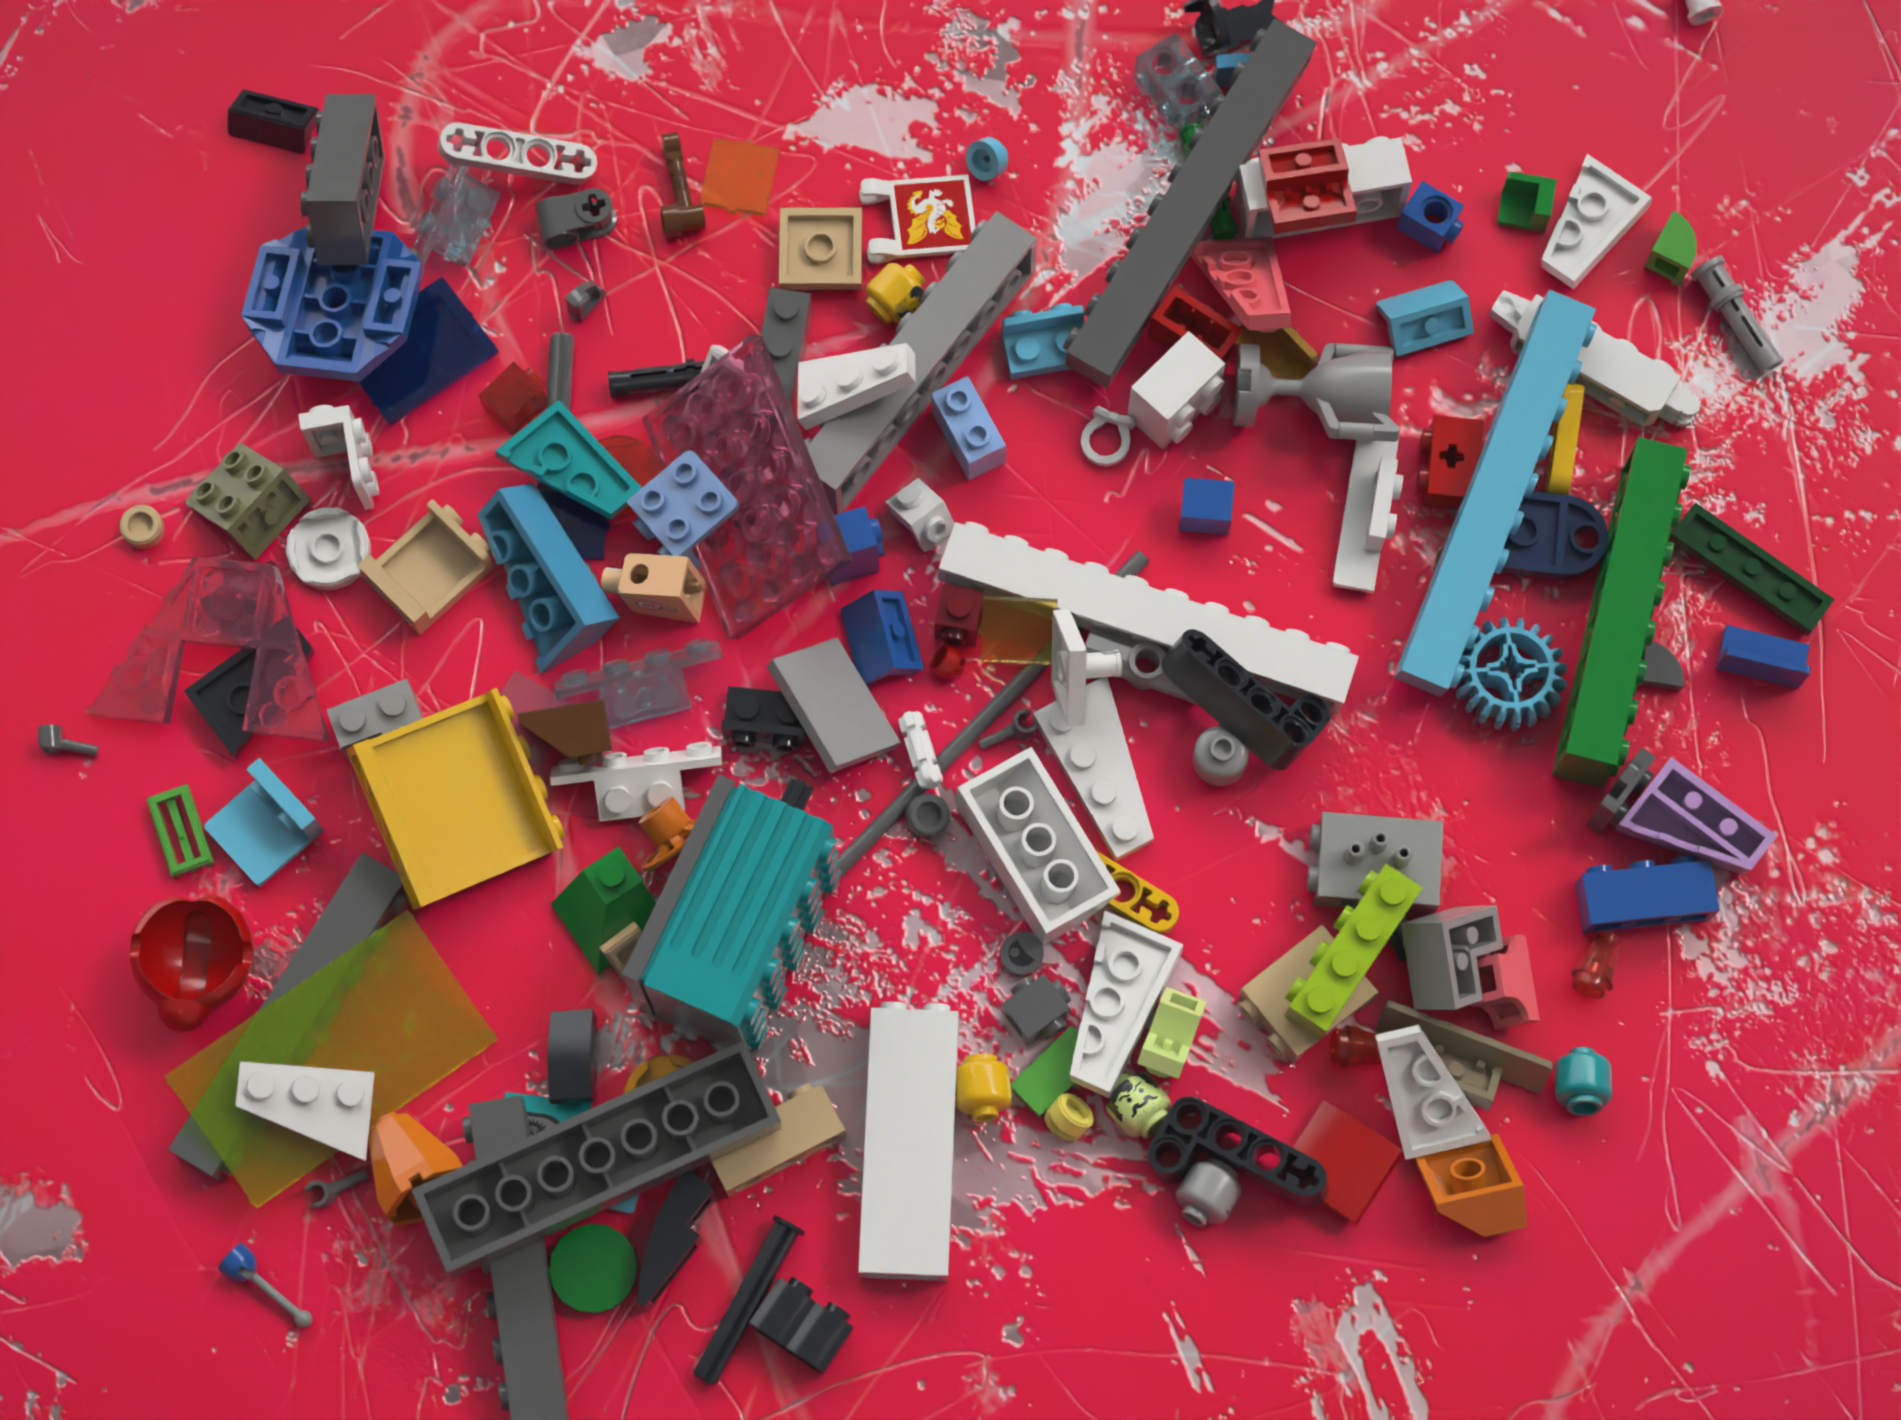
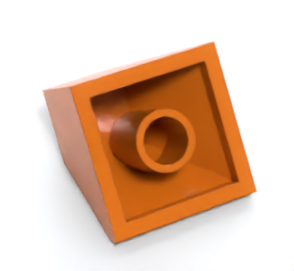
(1476, 1187)

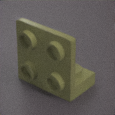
(248, 499)

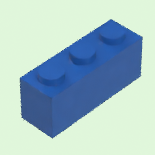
(1646, 894)

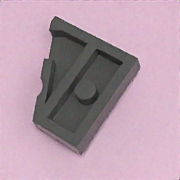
(1633, 778)

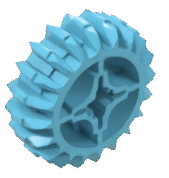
(1542, 667)

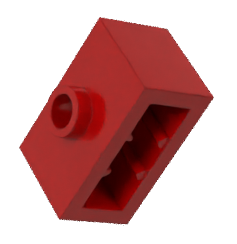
(1184, 313)

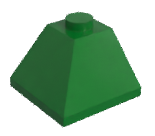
(603, 903)

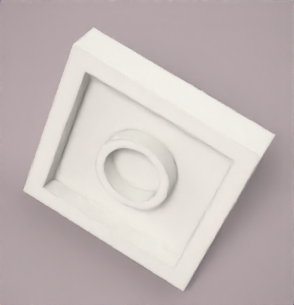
(1073, 665)

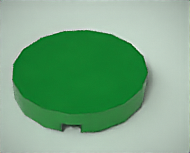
(593, 1268)

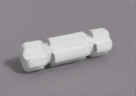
(920, 750)

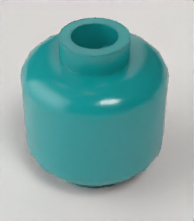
(1583, 1081)

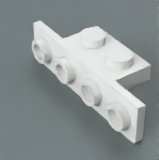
(1367, 514)
(637, 783)

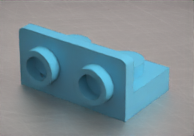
(1036, 340)

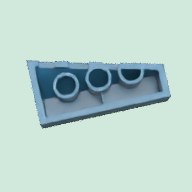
(546, 575)

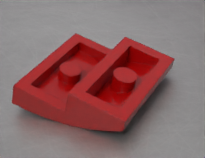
(1307, 185)
(1352, 1156)

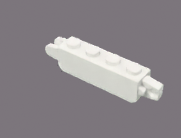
(1611, 370)

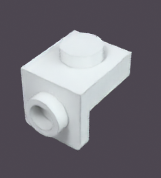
(922, 513)

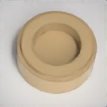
(142, 527)

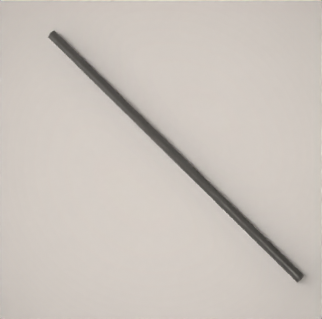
(960, 744)

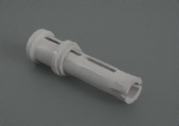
(1727, 298)

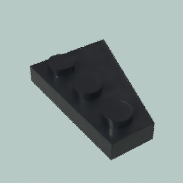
(224, 694)

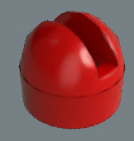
(947, 661)

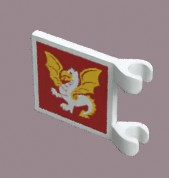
(927, 216)

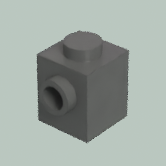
(1037, 1008)

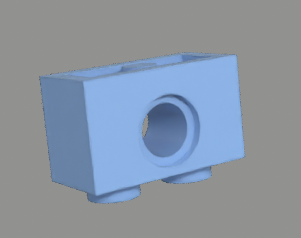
(968, 428)

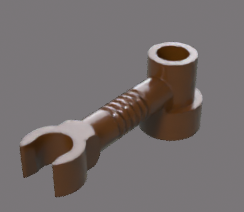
(682, 215)

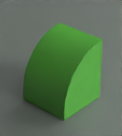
(1674, 249)

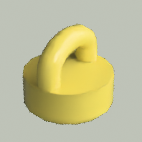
(1068, 1117)

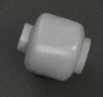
(1219, 757)
(1208, 1192)

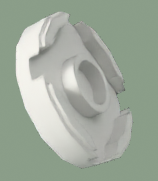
(327, 548)

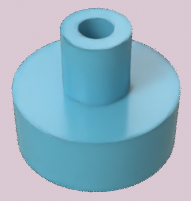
(986, 158)

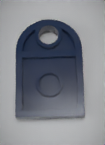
(1546, 537)

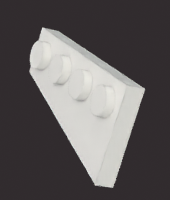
(1100, 769)
(1122, 993)

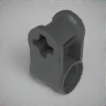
(572, 220)

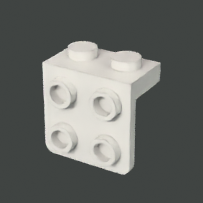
(336, 432)

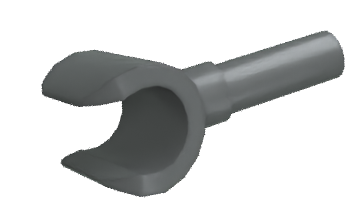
(1010, 731)
(51, 742)
(334, 1188)

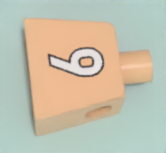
(658, 586)

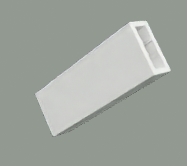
(909, 1142)

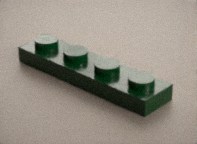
(1751, 569)

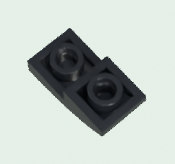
(571, 1057)

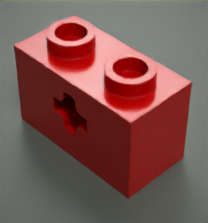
(1454, 439)

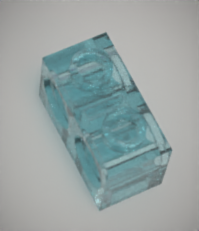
(1185, 80)

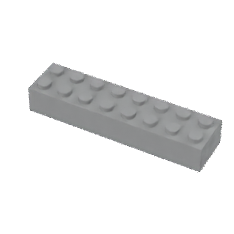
(941, 335)

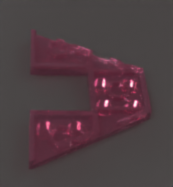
(224, 607)

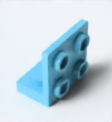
(263, 826)

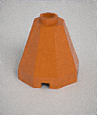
(403, 1159)

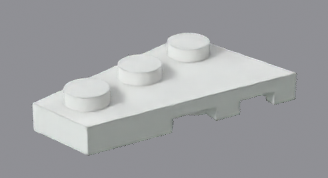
(1594, 220)
(851, 380)
(1425, 1097)
(313, 1101)

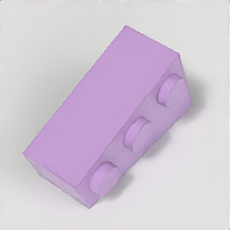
(1696, 820)

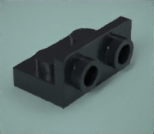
(761, 718)

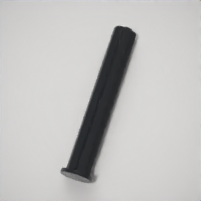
(747, 1301)

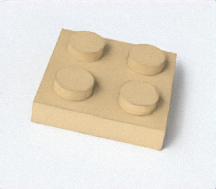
(820, 249)

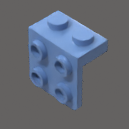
(682, 506)

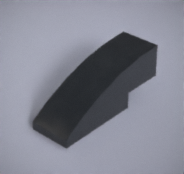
(672, 1236)

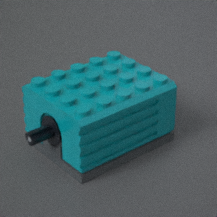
(735, 914)

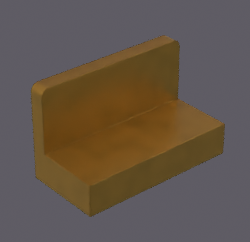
(1282, 352)

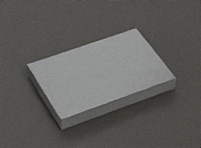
(833, 704)

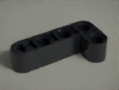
(1243, 702)
(1242, 1159)

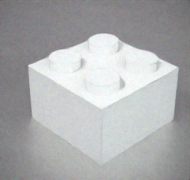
(1176, 391)

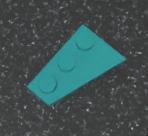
(570, 460)

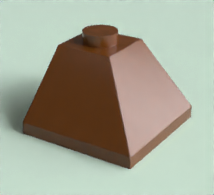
(571, 730)

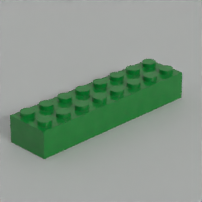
(1621, 613)

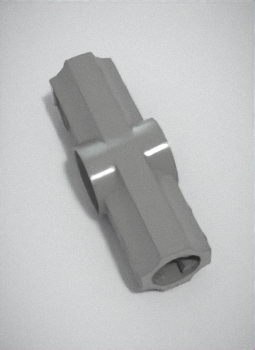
(1130, 652)

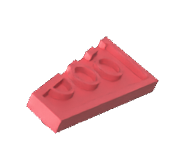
(1247, 279)

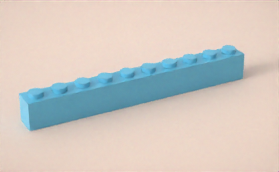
(1495, 493)

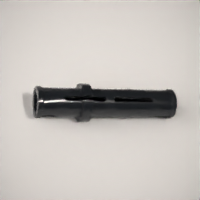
(653, 378)

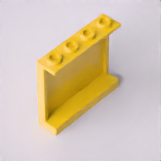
(456, 798)

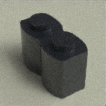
(802, 1325)

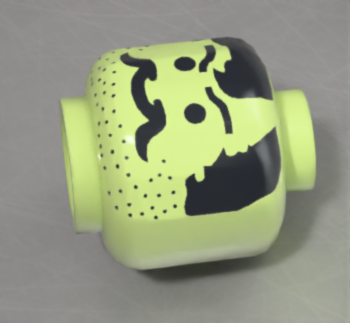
(1138, 1105)

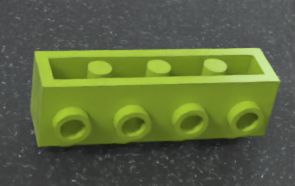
(1353, 951)

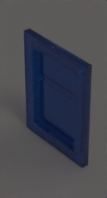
(438, 352)

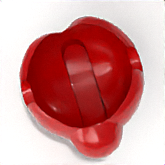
(191, 957)

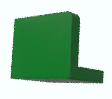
(1526, 201)

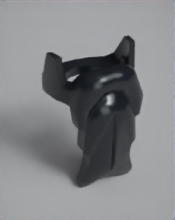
(1225, 30)

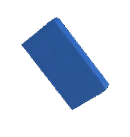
(881, 636)
(1763, 657)

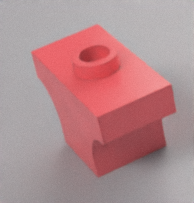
(1508, 985)

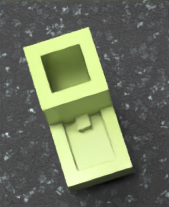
(1171, 1033)

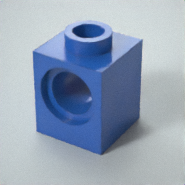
(1426, 202)

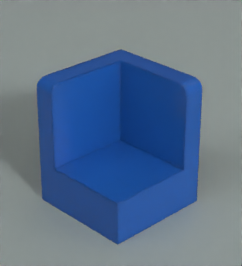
(1206, 506)

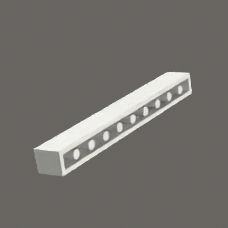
(1132, 609)

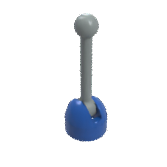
(241, 1266)

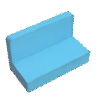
(1426, 317)

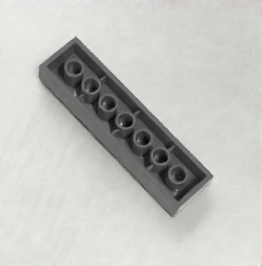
(596, 1159)

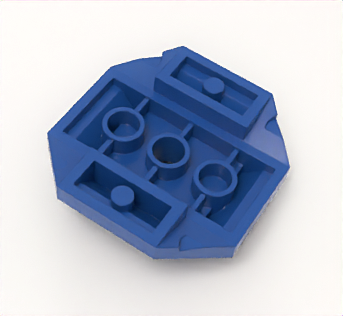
(296, 315)

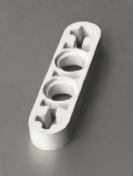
(517, 147)

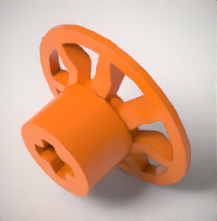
(666, 827)

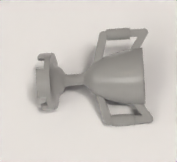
(1345, 390)

